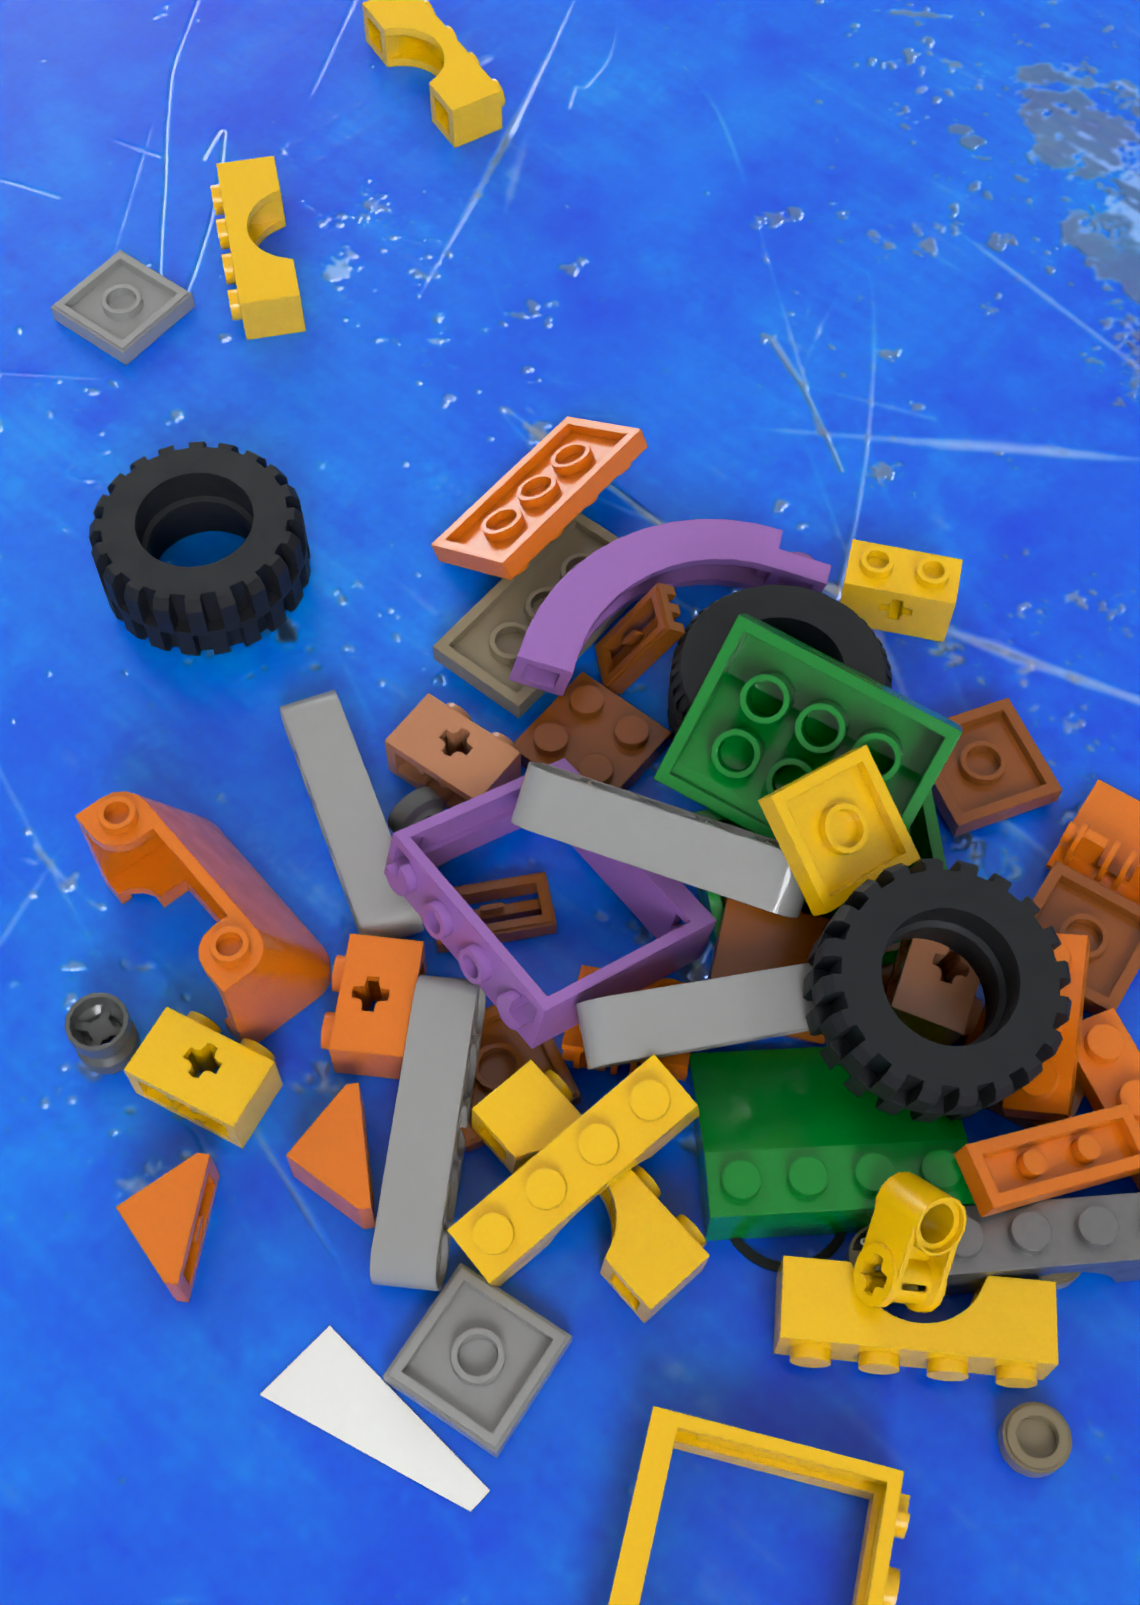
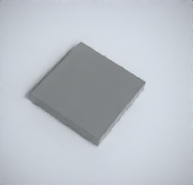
(123, 307)
(478, 1359)

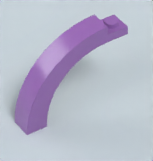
(629, 567)

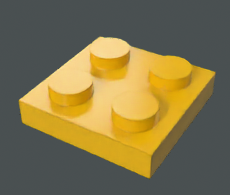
(838, 828)

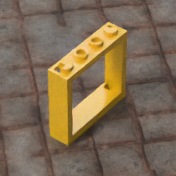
(881, 1485)

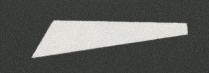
(350, 1401)

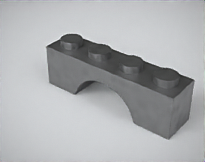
(1049, 1238)

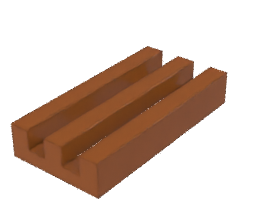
(639, 639)
(506, 888)

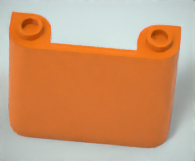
(257, 949)

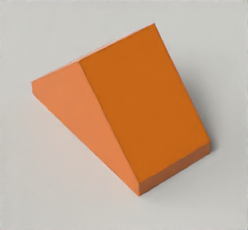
(335, 1157)
(172, 1220)

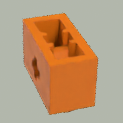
(372, 971)

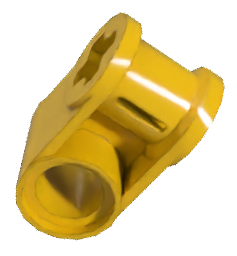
(912, 1241)

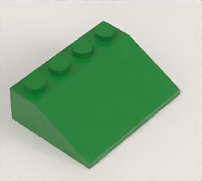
(787, 709)
(798, 1151)

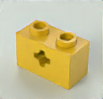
(901, 589)
(222, 1102)

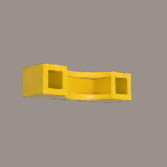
(462, 95)
(266, 284)
(572, 1170)
(649, 1248)
(1001, 1333)

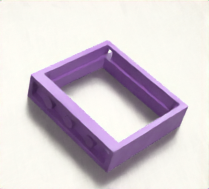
(484, 959)

